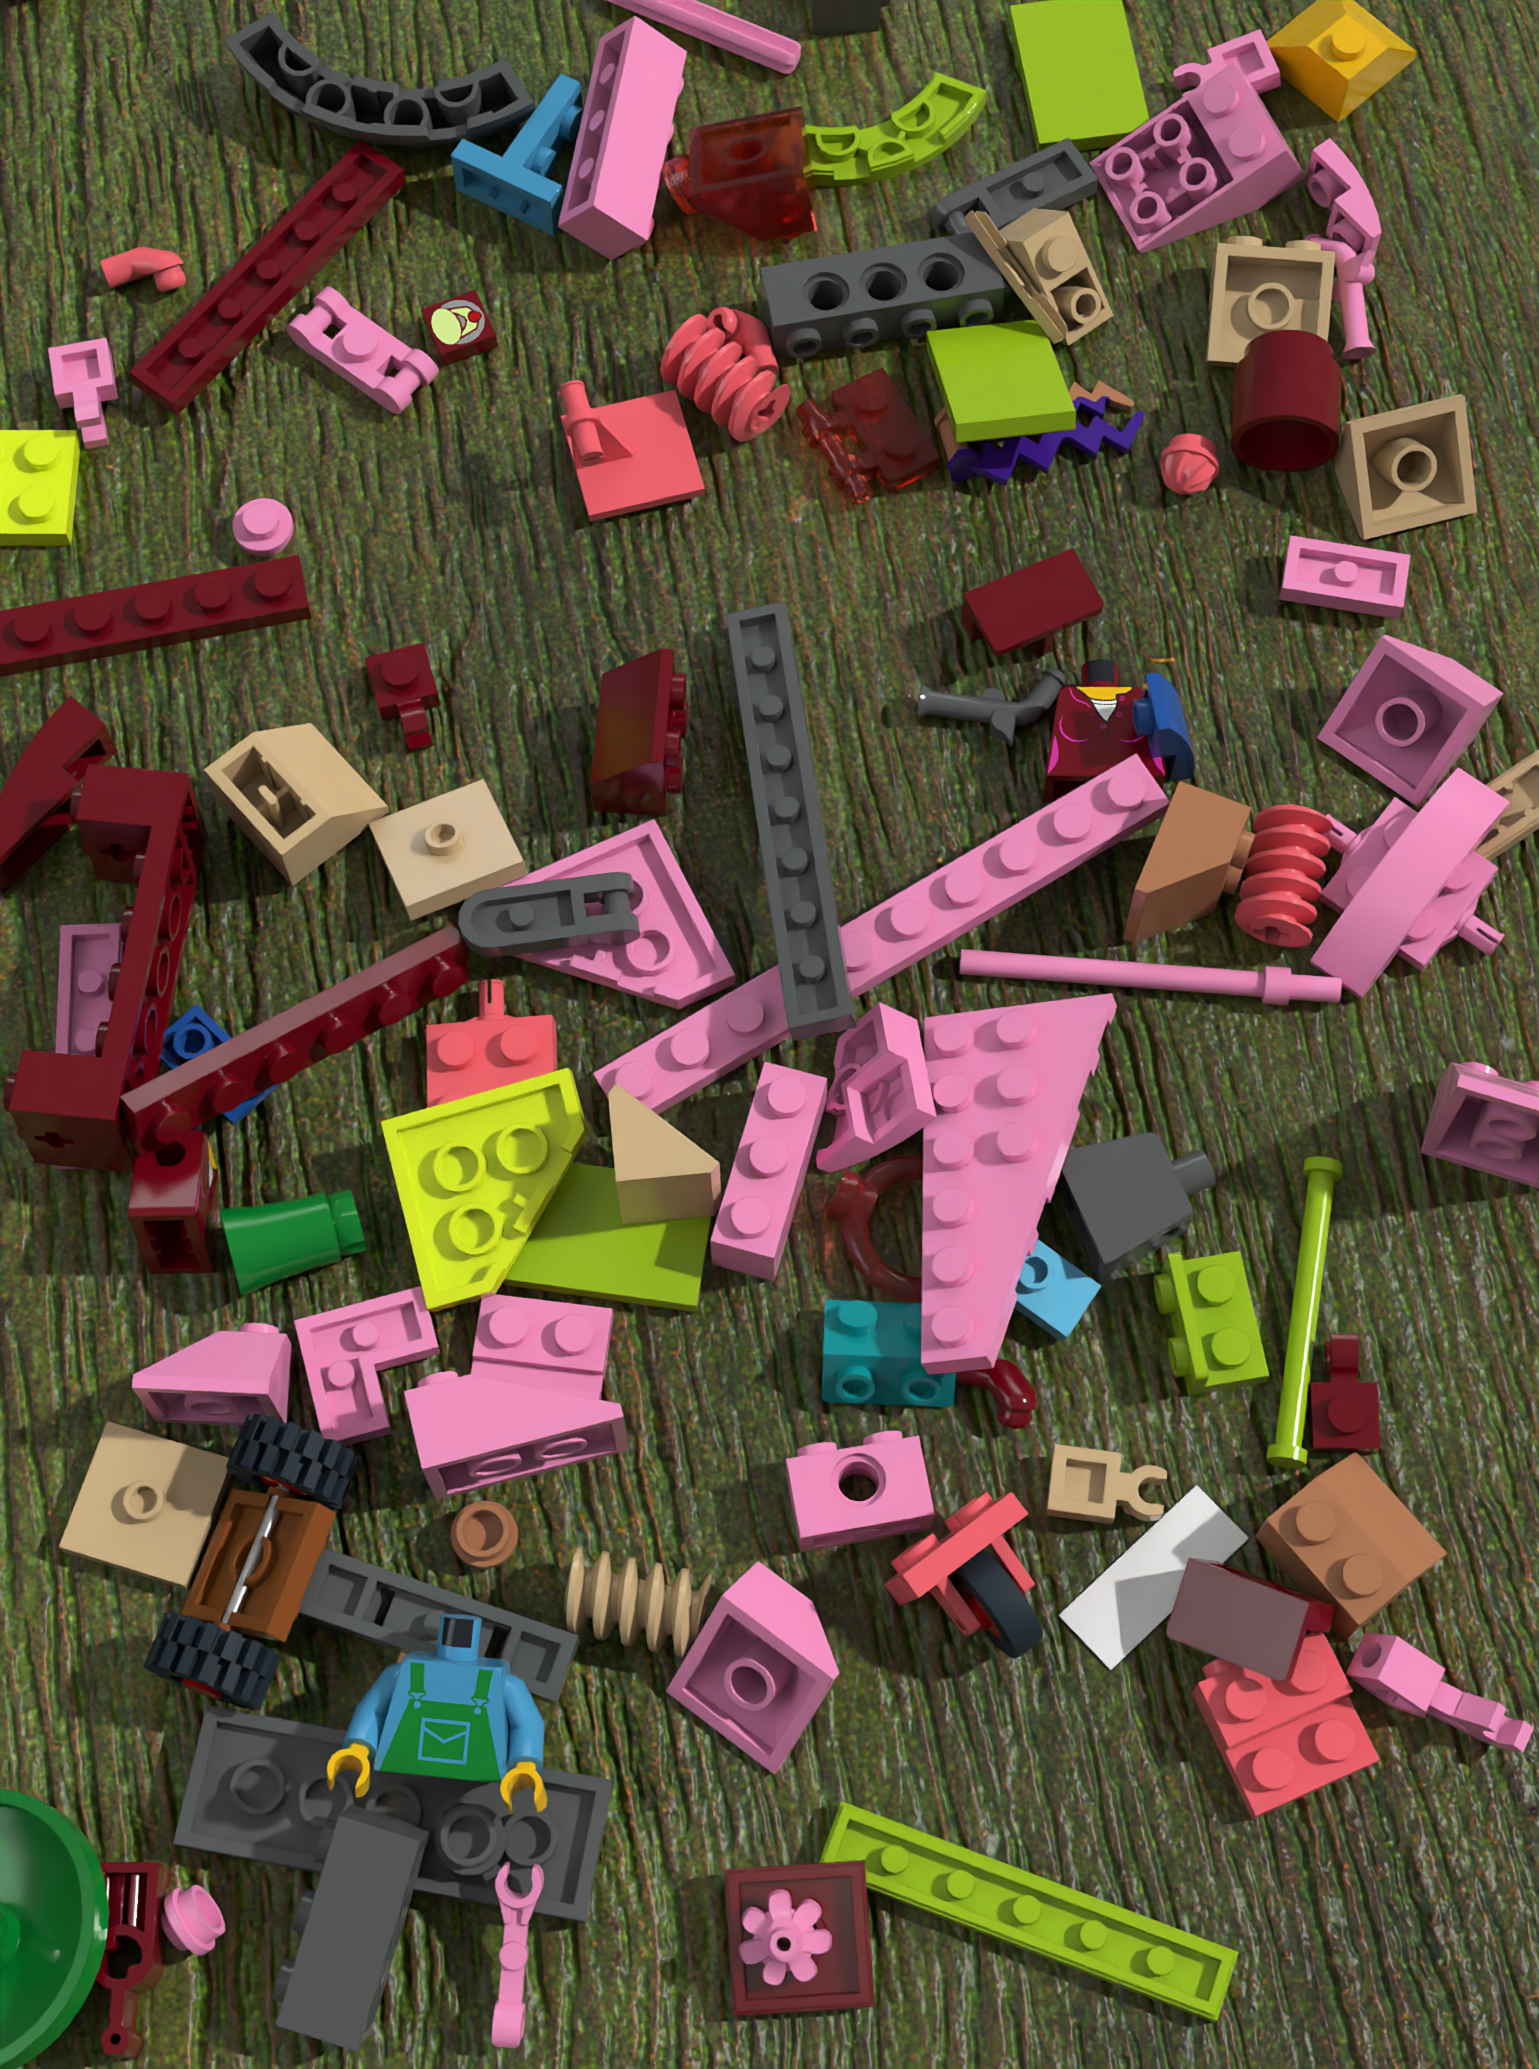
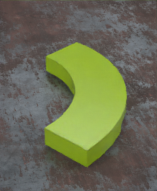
(901, 144)

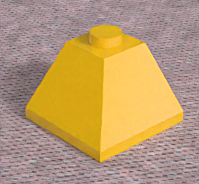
(1338, 55)

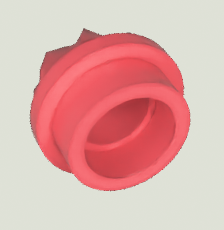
(1189, 464)

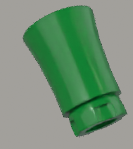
(290, 1237)

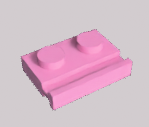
(543, 1344)

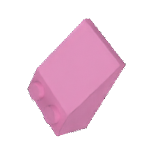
(1486, 1123)
(498, 1431)

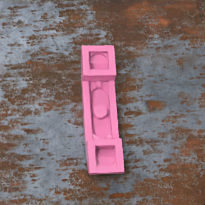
(1408, 881)

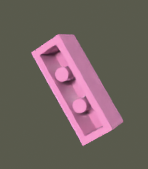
(769, 1171)

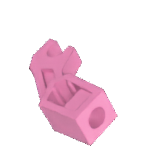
(1413, 1684)

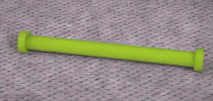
(1288, 1449)

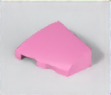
(877, 1088)

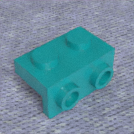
(876, 1356)

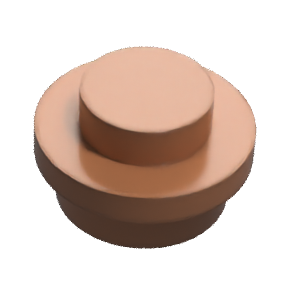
(484, 1534)

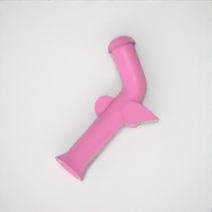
(1352, 274)

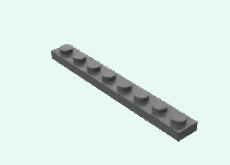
(790, 823)

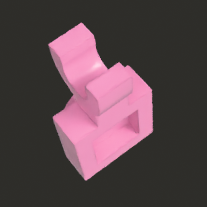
(82, 380)

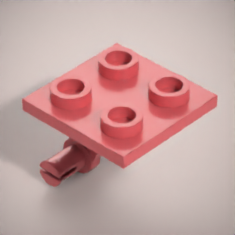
(629, 452)

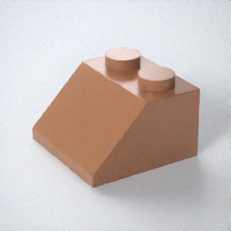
(1190, 863)
(1350, 1543)

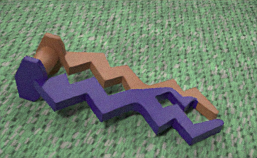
(999, 464)

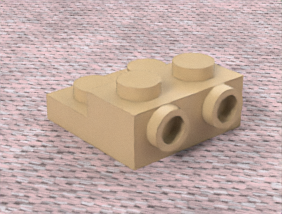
(1265, 291)

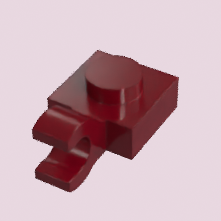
(404, 689)
(1342, 1410)

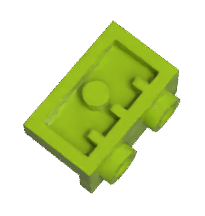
(1212, 1322)

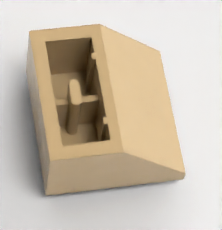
(293, 797)

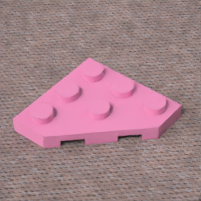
(676, 952)

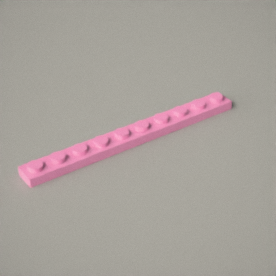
(898, 932)

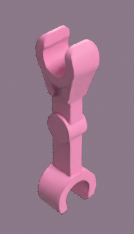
(516, 1912)

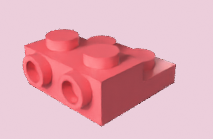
(1285, 1735)

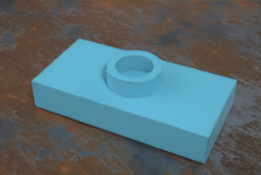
(1053, 1291)

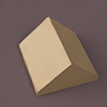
(1407, 467)
(657, 1167)

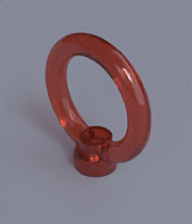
(853, 1207)

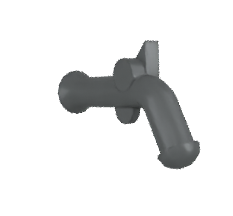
(992, 705)

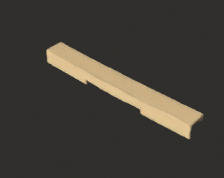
(1036, 303)

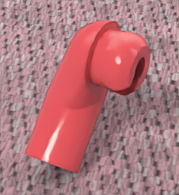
(144, 262)
(748, 333)

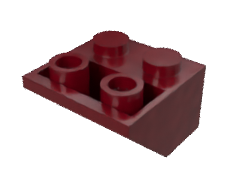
(640, 736)

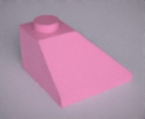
(1409, 716)
(222, 1379)
(758, 1667)

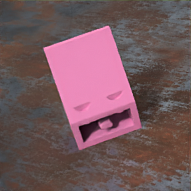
(1197, 163)

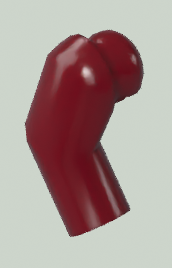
(1009, 1388)

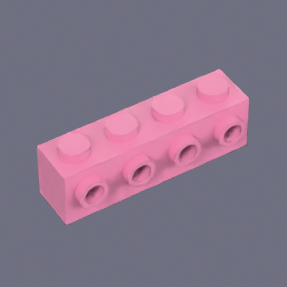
(623, 139)

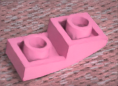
(1339, 187)

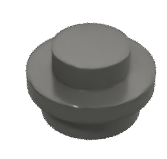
(470, 1839)

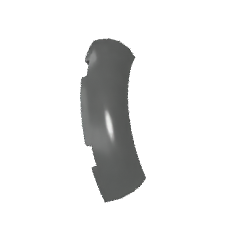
(377, 109)

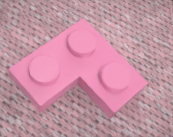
(348, 1348)

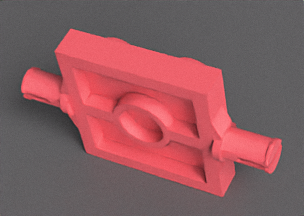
(487, 1049)

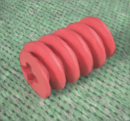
(720, 382)
(1282, 875)

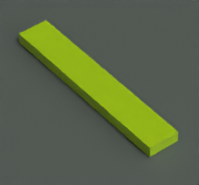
(1034, 1913)

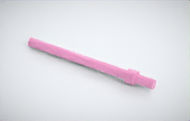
(1273, 985)

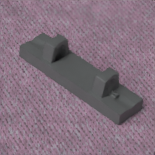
(407, 1618)

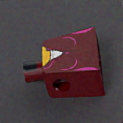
(1094, 732)
(176, 1205)

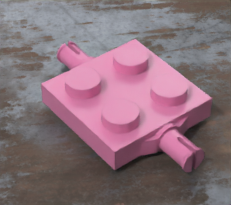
(1448, 914)

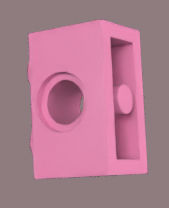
(830, 1519)

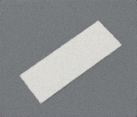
(1145, 1580)

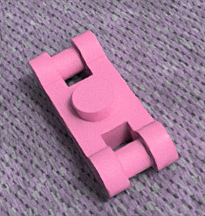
(362, 351)

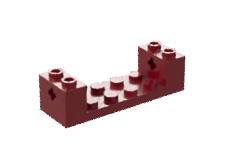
(144, 833)

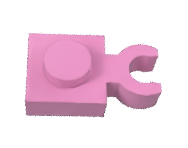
(1250, 55)

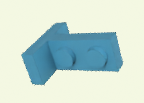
(520, 179)

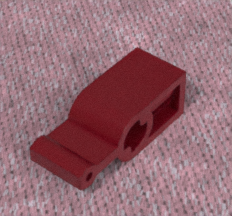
(135, 1913)

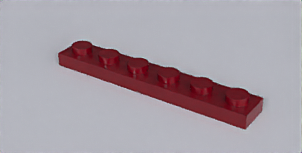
(267, 277)
(152, 615)
(294, 1040)

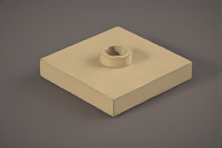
(447, 849)
(147, 1505)

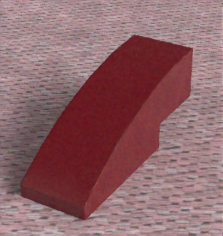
(42, 784)

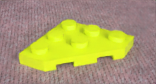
(480, 1178)

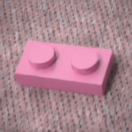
(1344, 577)

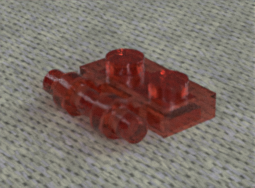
(882, 427)

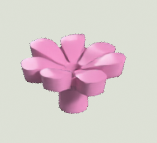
(789, 1923)

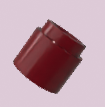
(1286, 402)

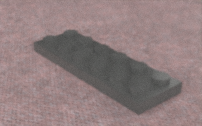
(265, 1798)

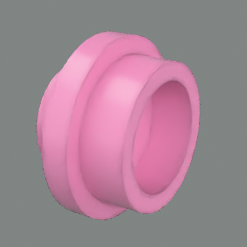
(263, 527)
(192, 1920)

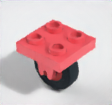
(974, 1575)

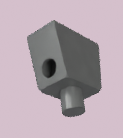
(1129, 1198)

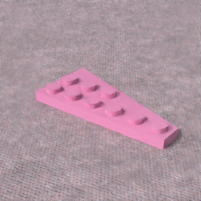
(992, 1158)

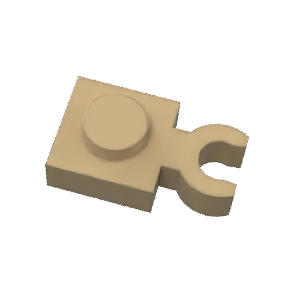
(1089, 1486)

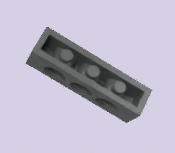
(895, 272)

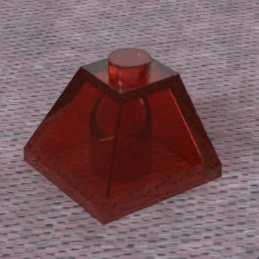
(755, 174)

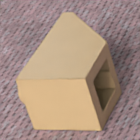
(1058, 266)

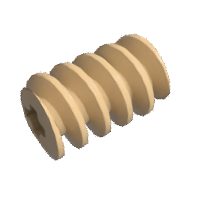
(635, 1603)

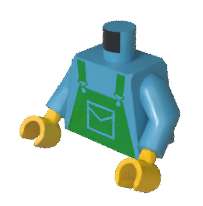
(448, 1719)

